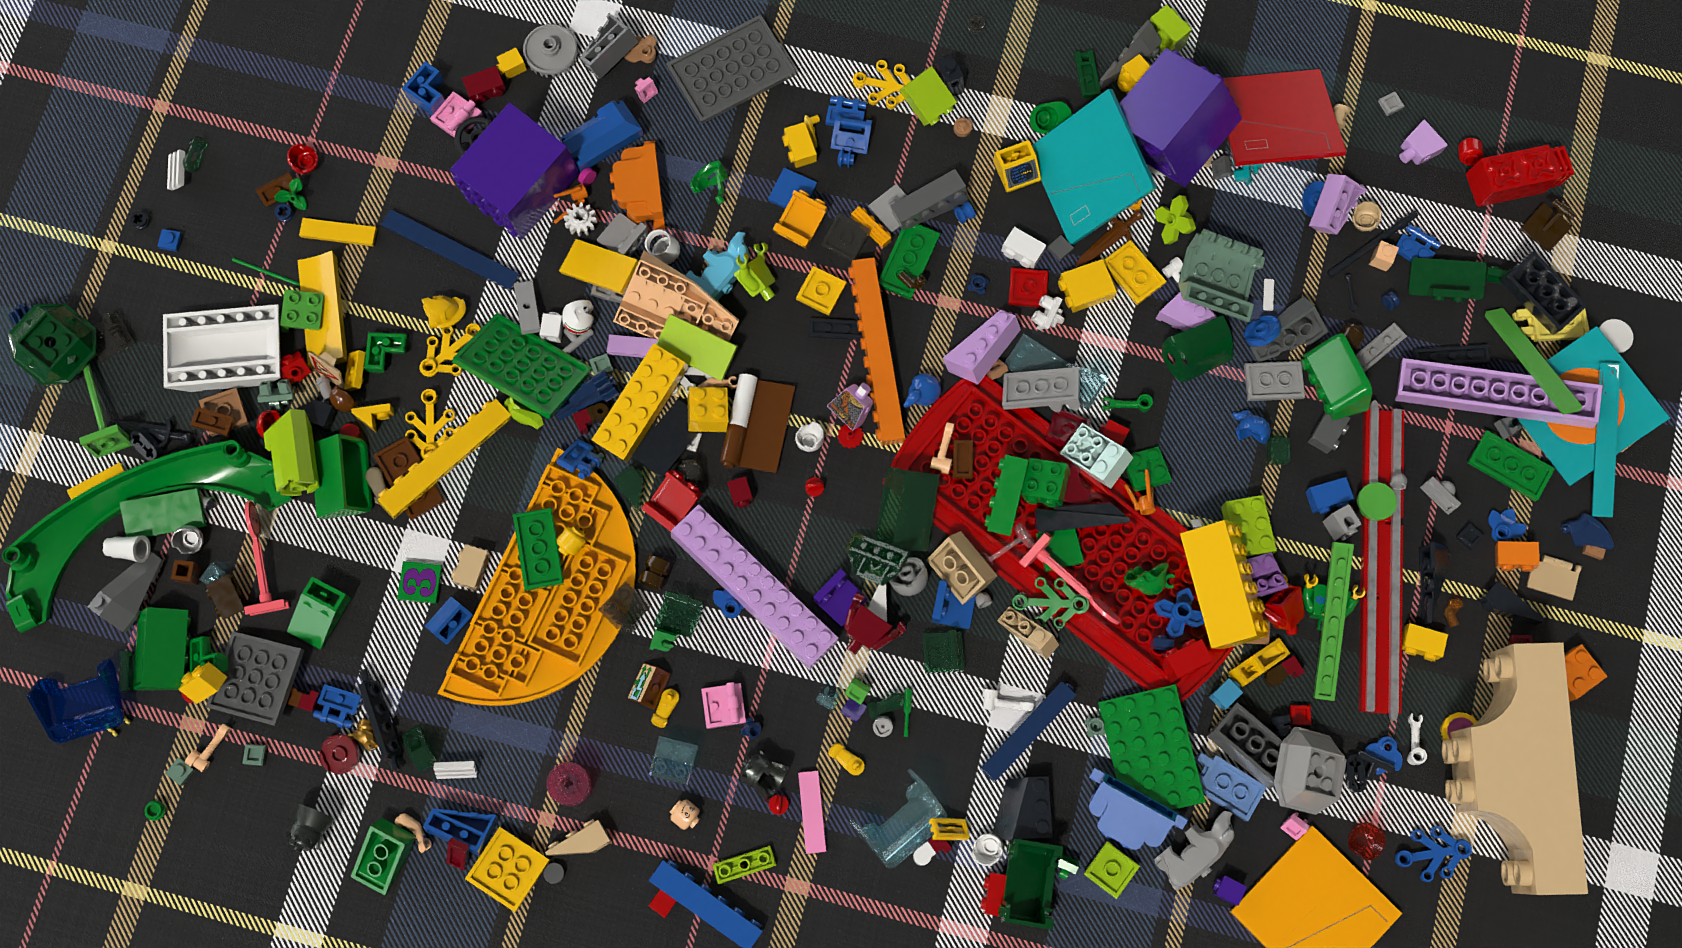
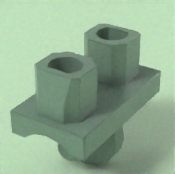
(276, 396)

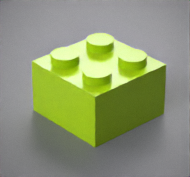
(1171, 29)

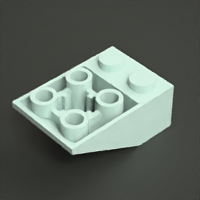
(1097, 455)

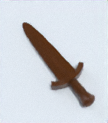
(1117, 232)

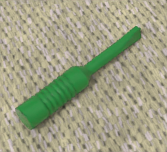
(907, 709)

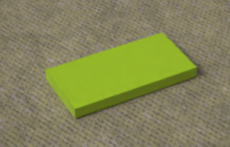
(697, 347)

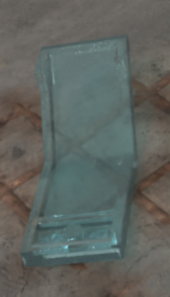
(1032, 356)

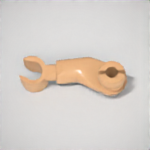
(713, 382)
(415, 826)

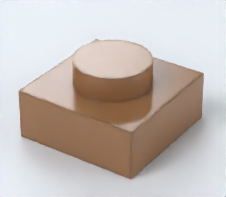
(997, 370)
(1593, 551)

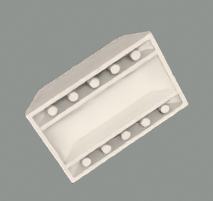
(221, 348)

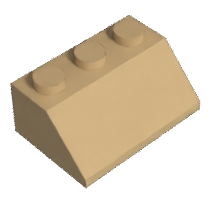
(961, 567)

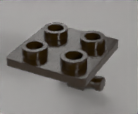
(1547, 226)

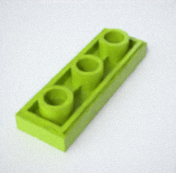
(756, 860)

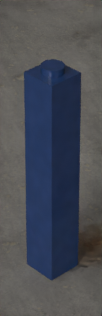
(1028, 731)

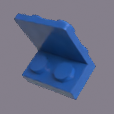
(949, 609)

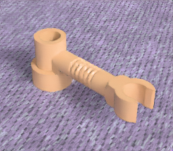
(940, 462)
(200, 760)

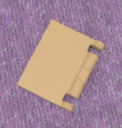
(1554, 577)

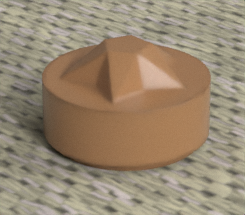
(962, 127)

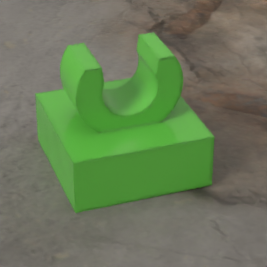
(857, 690)

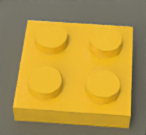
(821, 290)

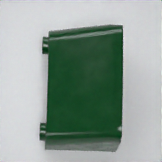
(1029, 883)

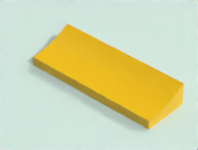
(321, 276)

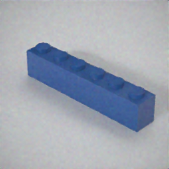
(705, 905)

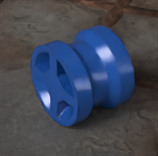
(964, 212)

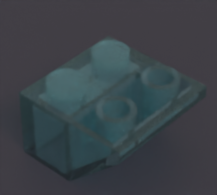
(674, 760)

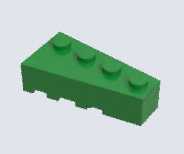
(1007, 494)

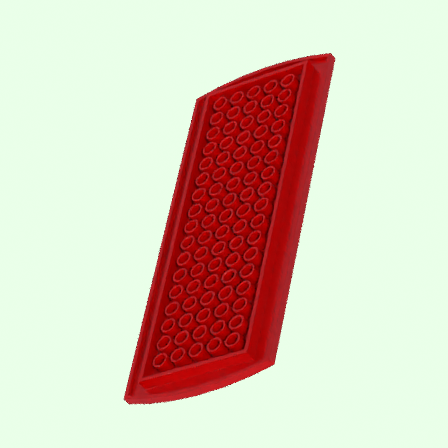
(1105, 549)

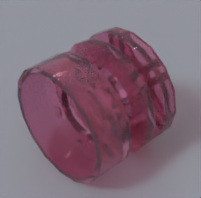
(575, 794)

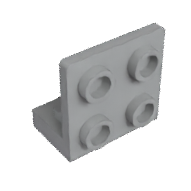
(623, 235)

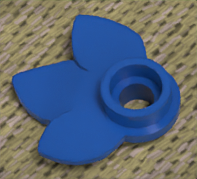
(1506, 524)
(723, 600)
(1390, 756)

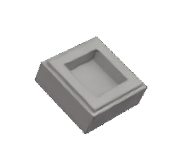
(1391, 103)

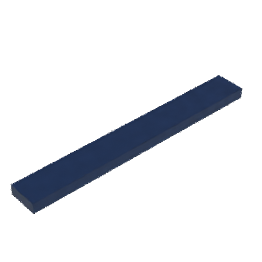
(450, 250)

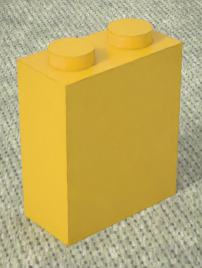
(1087, 286)

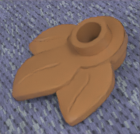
(643, 50)

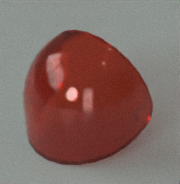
(1367, 841)

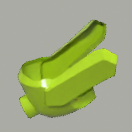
(523, 414)

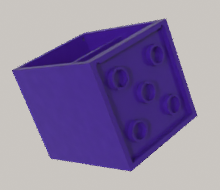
(1179, 115)
(514, 171)

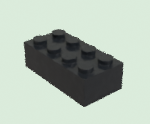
(1543, 293)

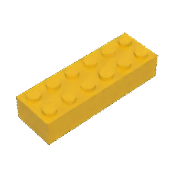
(640, 402)

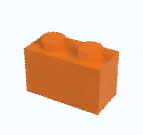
(1517, 555)

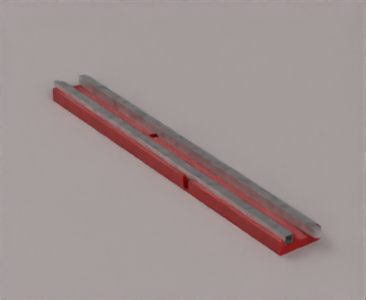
(1382, 569)

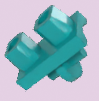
(1244, 174)

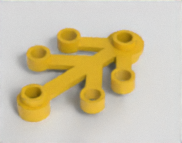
(889, 86)
(447, 352)
(430, 428)

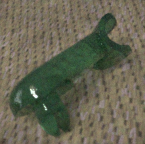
(192, 159)
(891, 703)

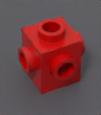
(294, 367)

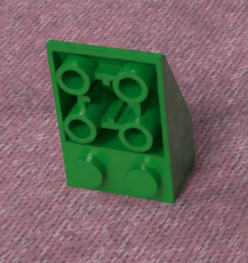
(317, 612)

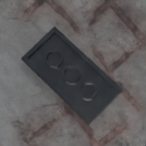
(666, 441)

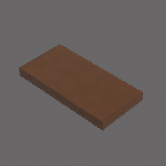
(396, 461)

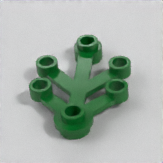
(1054, 602)

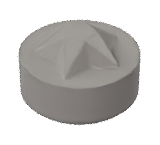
(883, 726)

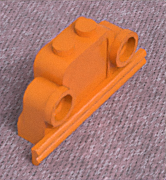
(638, 185)

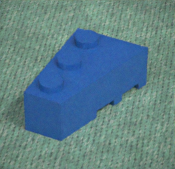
(468, 828)

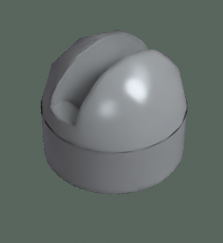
(1399, 481)
(983, 600)

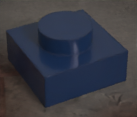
(1162, 643)

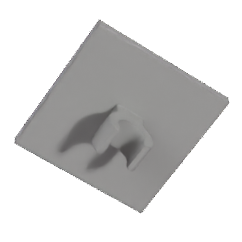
(882, 208)

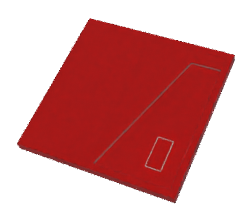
(1283, 118)

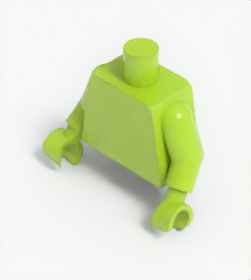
(755, 274)

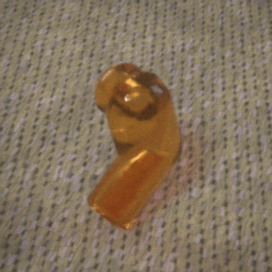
(1451, 610)

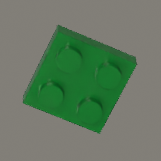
(1154, 462)

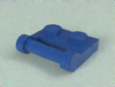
(849, 140)

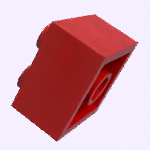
(1185, 661)

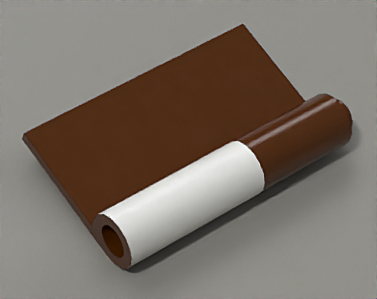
(757, 424)

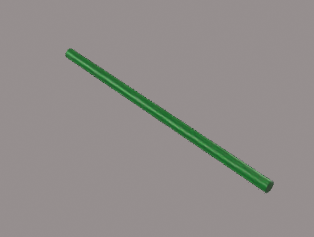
(266, 272)

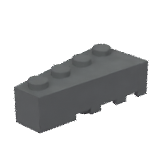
(930, 200)

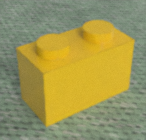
(799, 144)
(1423, 642)
(202, 682)

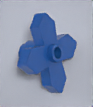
(1170, 610)

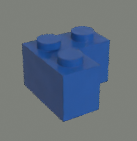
(422, 88)

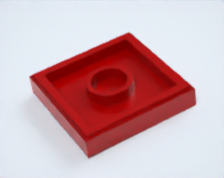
(1027, 287)

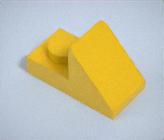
(370, 413)

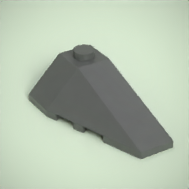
(1145, 42)
(1299, 326)
(122, 597)

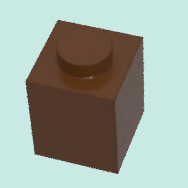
(186, 572)

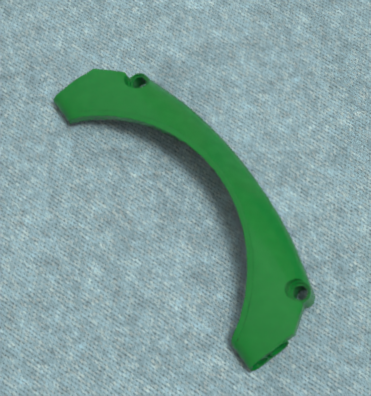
(56, 539)

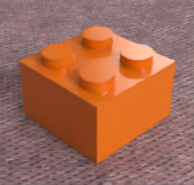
(1581, 672)

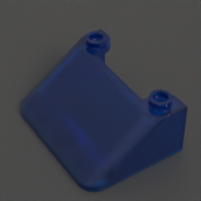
(79, 707)

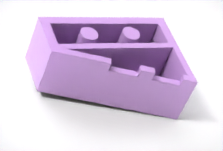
(1335, 203)
(1184, 314)

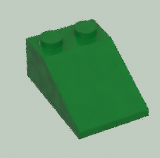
(382, 855)

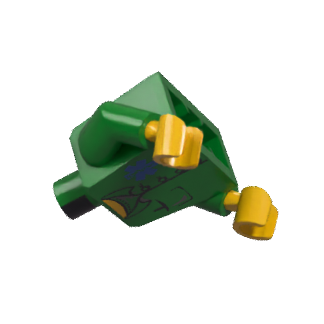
(1315, 595)

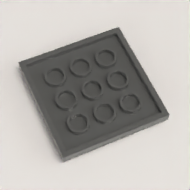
(257, 678)

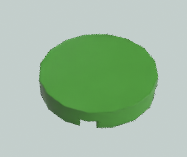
(1376, 501)

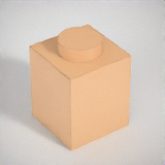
(1383, 256)

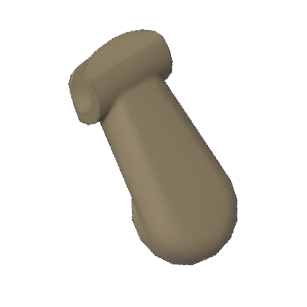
(376, 481)

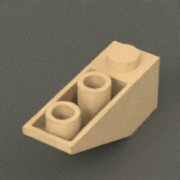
(1029, 632)
(587, 840)

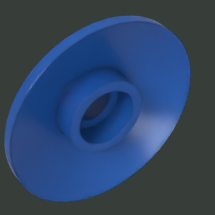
(1311, 196)

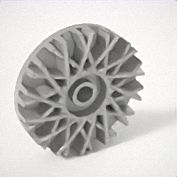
(550, 50)

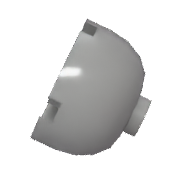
(911, 579)

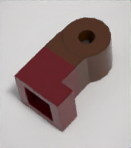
(304, 701)

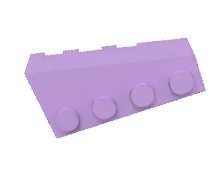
(983, 347)

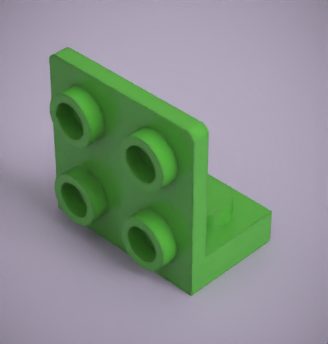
(301, 310)

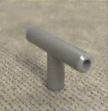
(576, 341)

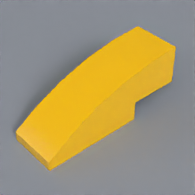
(1259, 662)

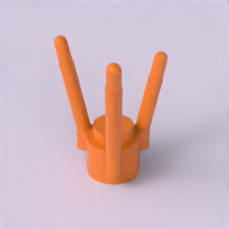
(577, 193)
(1146, 502)

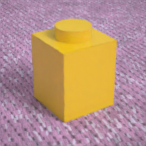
(510, 63)

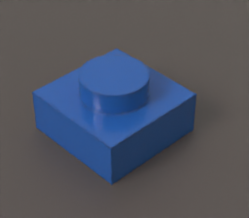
(169, 240)

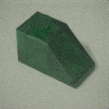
(631, 486)
(419, 748)

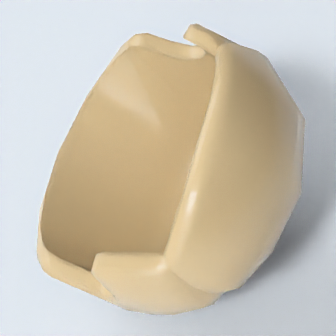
(1366, 216)

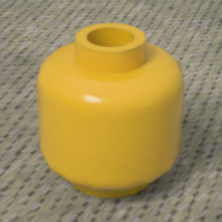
(571, 541)

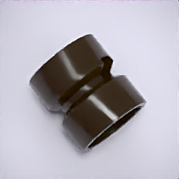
(655, 572)

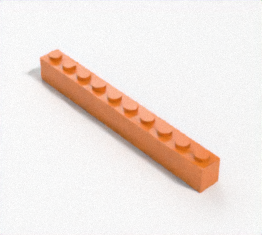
(877, 351)

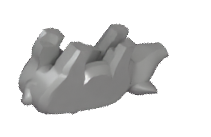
(1199, 855)

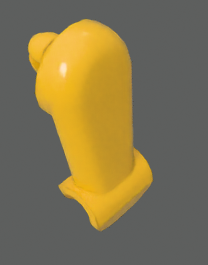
(666, 705)
(848, 760)

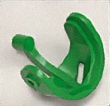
(700, 180)

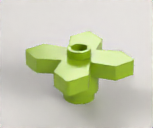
(1175, 219)

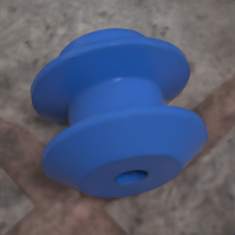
(845, 158)

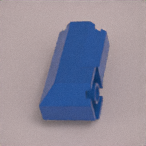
(602, 135)

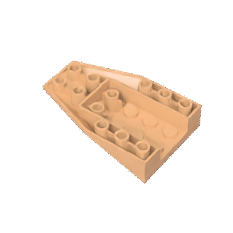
(662, 291)

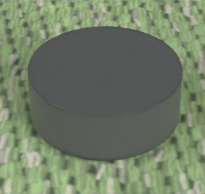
(554, 873)

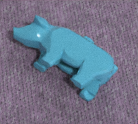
(720, 273)

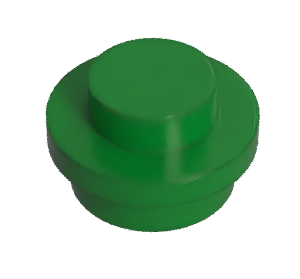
(155, 810)

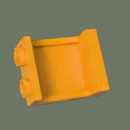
(801, 218)

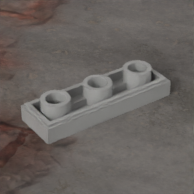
(526, 299)

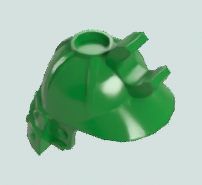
(1150, 581)

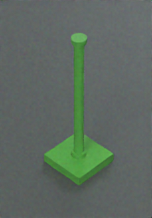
(106, 439)

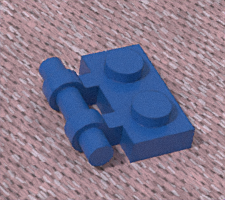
(852, 113)
(1412, 249)
(576, 454)
(340, 700)

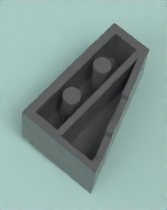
(609, 46)

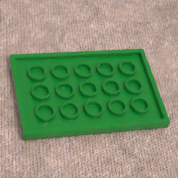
(522, 365)
(1153, 746)

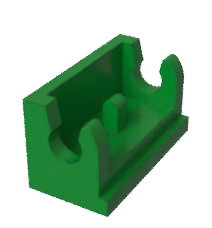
(662, 639)

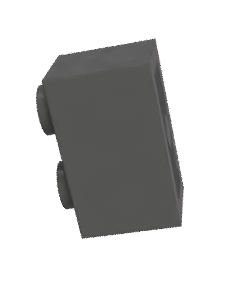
(1327, 433)

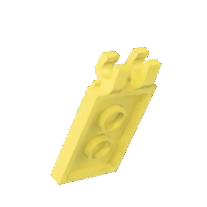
(1537, 332)

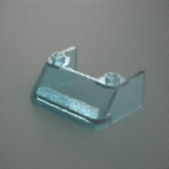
(906, 828)

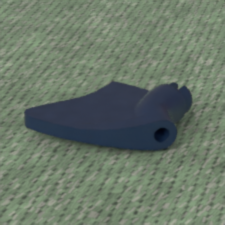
(1588, 532)

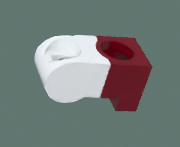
(924, 853)

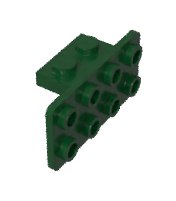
(1447, 279)

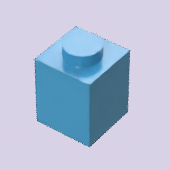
(1226, 694)

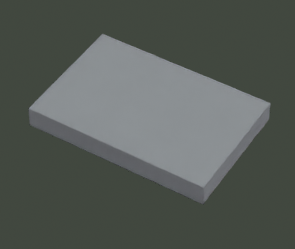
(1274, 381)

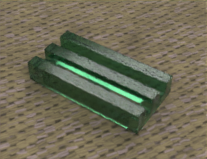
(126, 672)

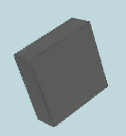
(1060, 248)

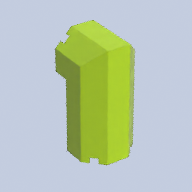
(293, 453)

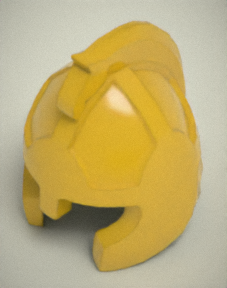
(443, 310)

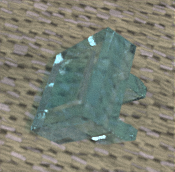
(826, 701)

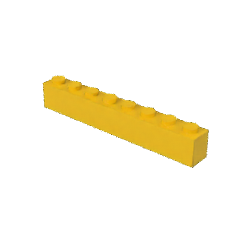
(444, 458)

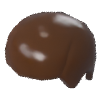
(342, 400)

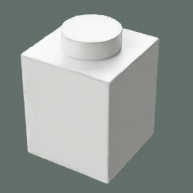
(551, 327)

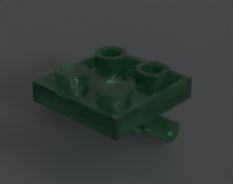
(679, 614)
(943, 652)

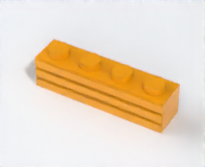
(877, 232)

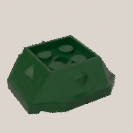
(73, 348)

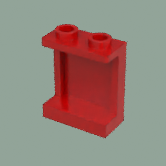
(672, 500)

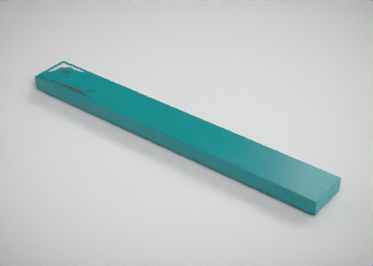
(1606, 441)

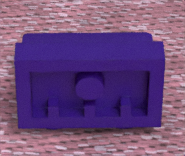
(837, 597)

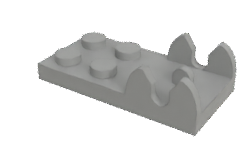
(1042, 388)

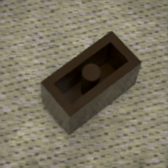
(225, 596)

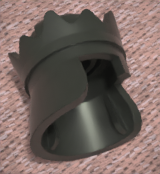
(763, 775)
(308, 828)

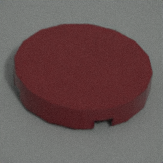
(339, 754)

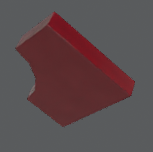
(1063, 426)
(1075, 491)

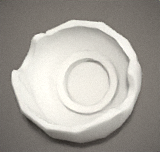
(810, 437)
(987, 849)

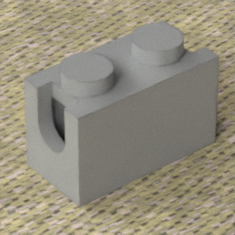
(1342, 523)

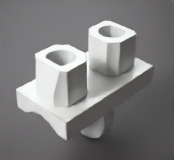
(1051, 315)

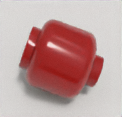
(1470, 151)

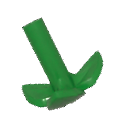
(284, 196)

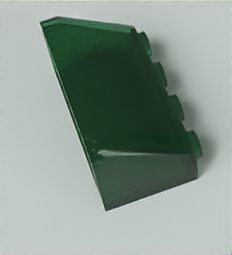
(907, 508)

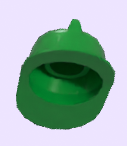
(1049, 116)

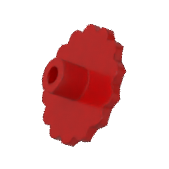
(850, 438)

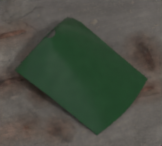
(1202, 346)

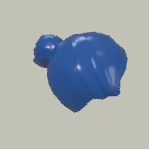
(923, 391)
(1252, 425)

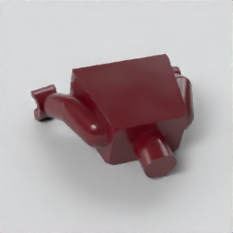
(867, 628)

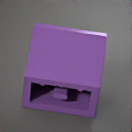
(1266, 574)

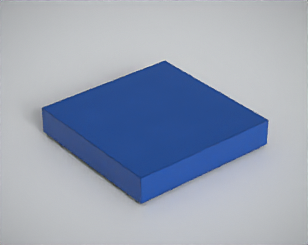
(786, 184)

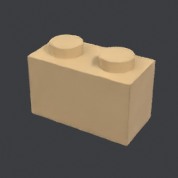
(470, 567)

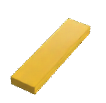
(338, 232)

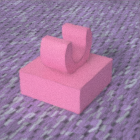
(646, 89)
(1295, 826)

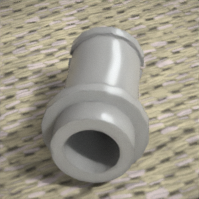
(324, 386)

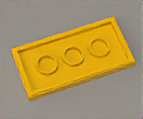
(599, 266)

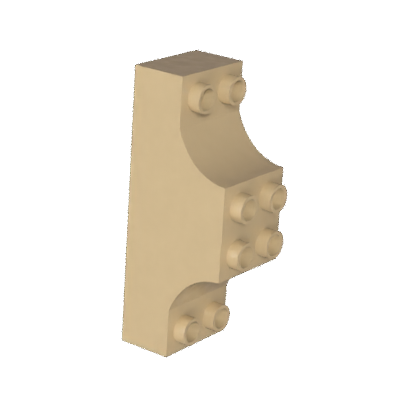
(1521, 770)

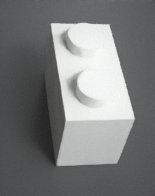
(1023, 248)

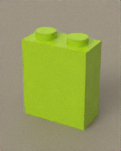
(928, 96)

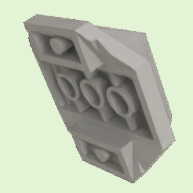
(1309, 771)

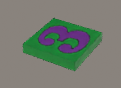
(419, 582)

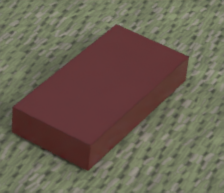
(457, 854)

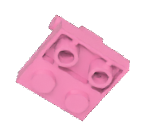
(454, 112)
(723, 705)

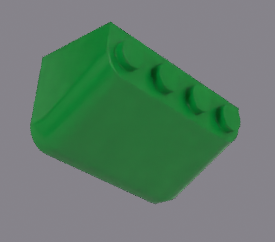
(1338, 378)
(342, 477)
(161, 649)

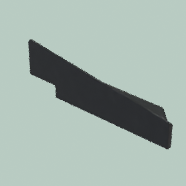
(1078, 516)

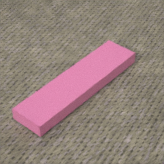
(812, 812)

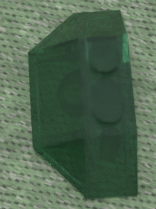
(875, 559)

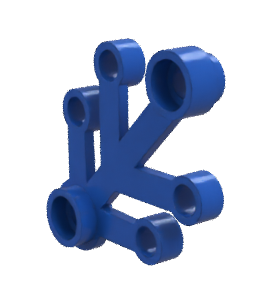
(1436, 852)

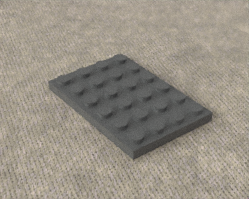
(731, 69)

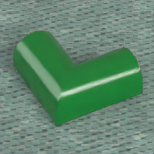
(378, 345)
(201, 654)

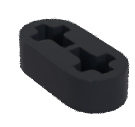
(146, 445)
(1360, 774)

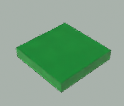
(1063, 548)

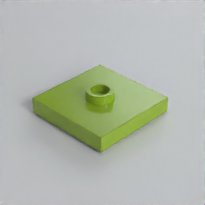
(1111, 870)

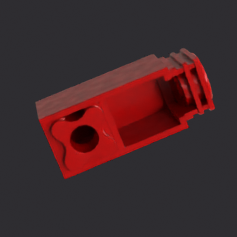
(1518, 174)

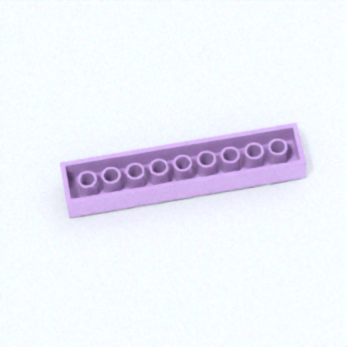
(1492, 393)
(754, 587)

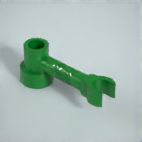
(1147, 399)

